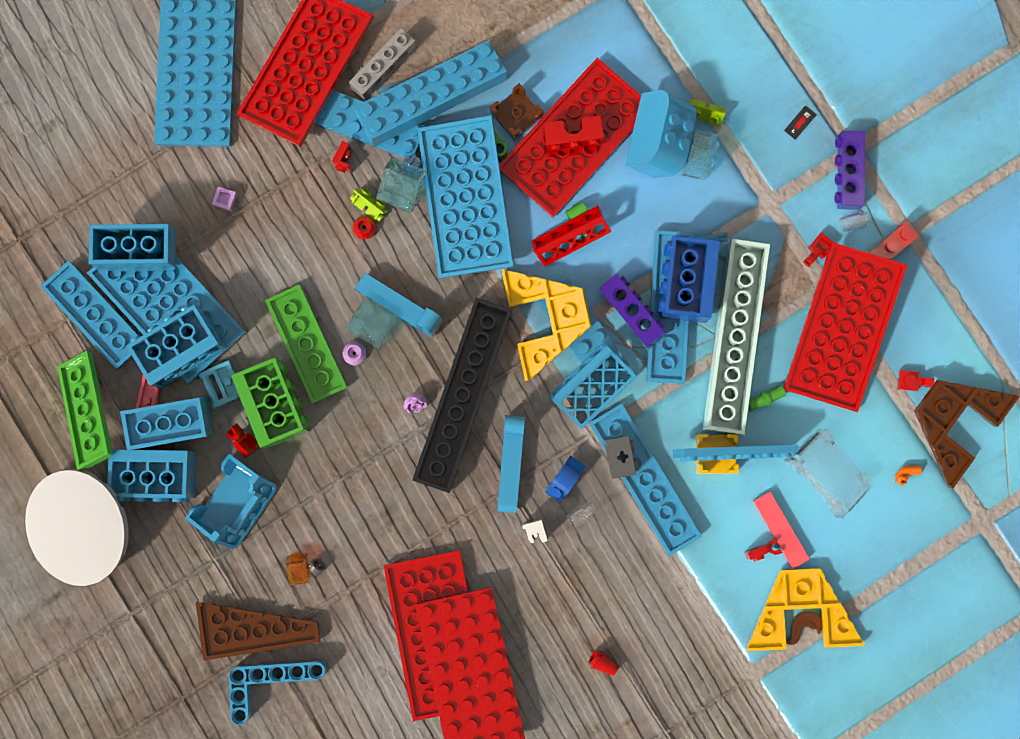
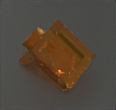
(297, 568)

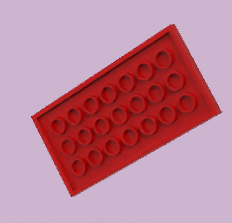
(305, 67)
(557, 176)
(844, 326)
(408, 585)
(469, 667)

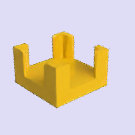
(716, 466)

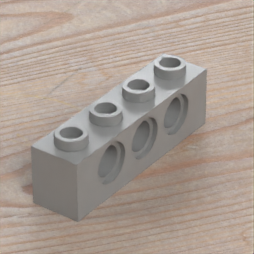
(383, 64)

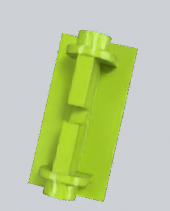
(713, 114)
(376, 207)

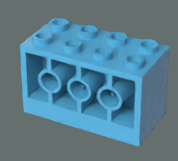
(163, 359)
(167, 423)
(132, 473)

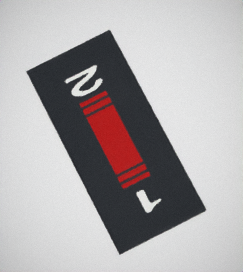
(800, 122)

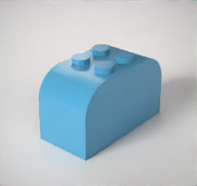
(661, 134)
(132, 247)

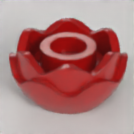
(366, 233)

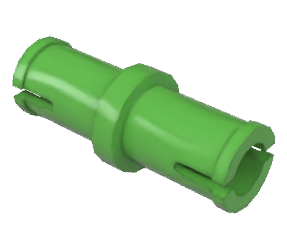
(766, 398)

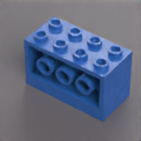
(699, 272)

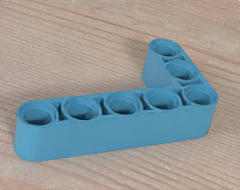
(423, 320)
(511, 464)
(268, 677)

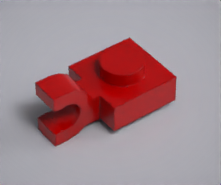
(819, 249)
(910, 381)
(244, 443)
(758, 552)

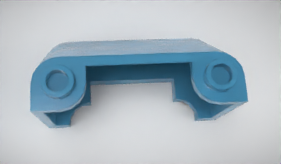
(233, 504)

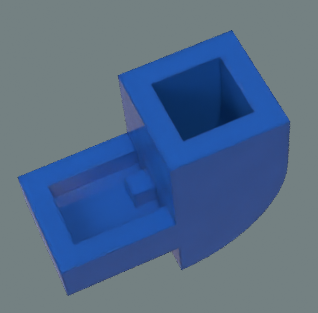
(565, 479)

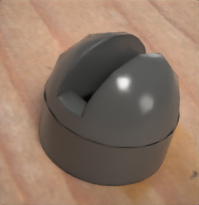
(316, 563)

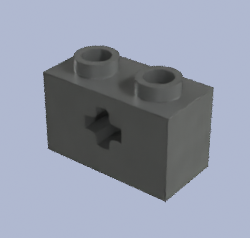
(613, 449)

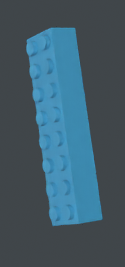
(430, 93)

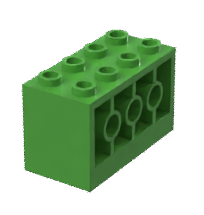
(258, 403)

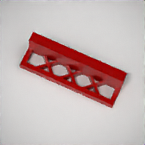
(568, 233)

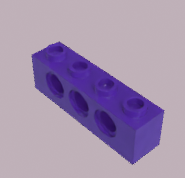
(856, 142)
(647, 336)

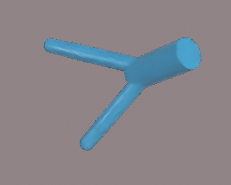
(717, 237)

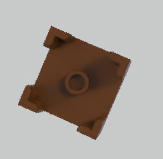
(516, 113)

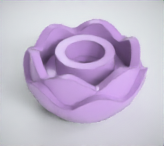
(360, 354)
(415, 403)

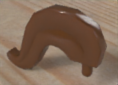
(802, 620)

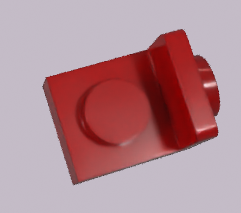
(342, 155)

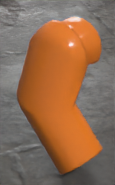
(904, 473)

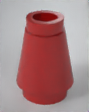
(602, 663)

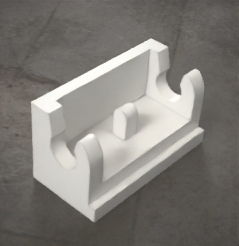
(534, 528)

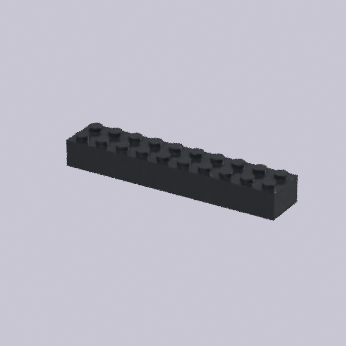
(462, 395)

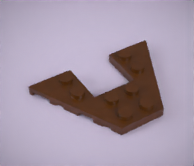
(942, 409)

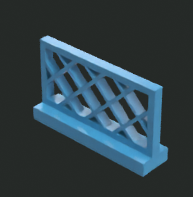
(584, 371)

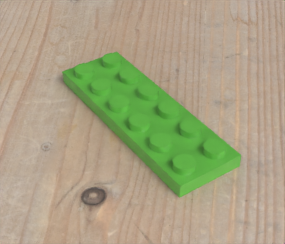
(306, 344)
(84, 411)

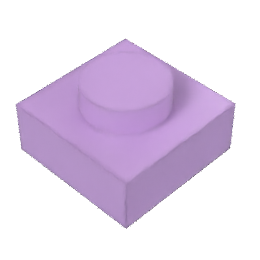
(224, 199)

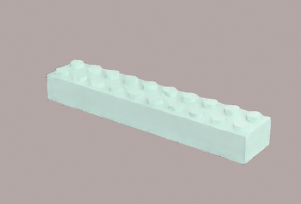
(736, 337)

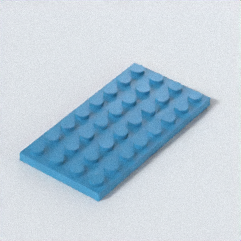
(195, 73)
(465, 197)
(155, 295)

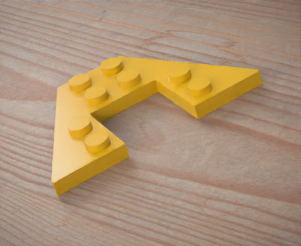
(566, 311)
(802, 591)

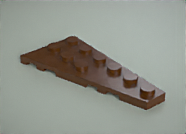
(239, 631)

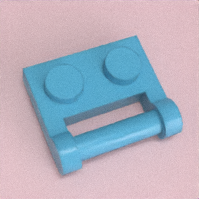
(225, 382)

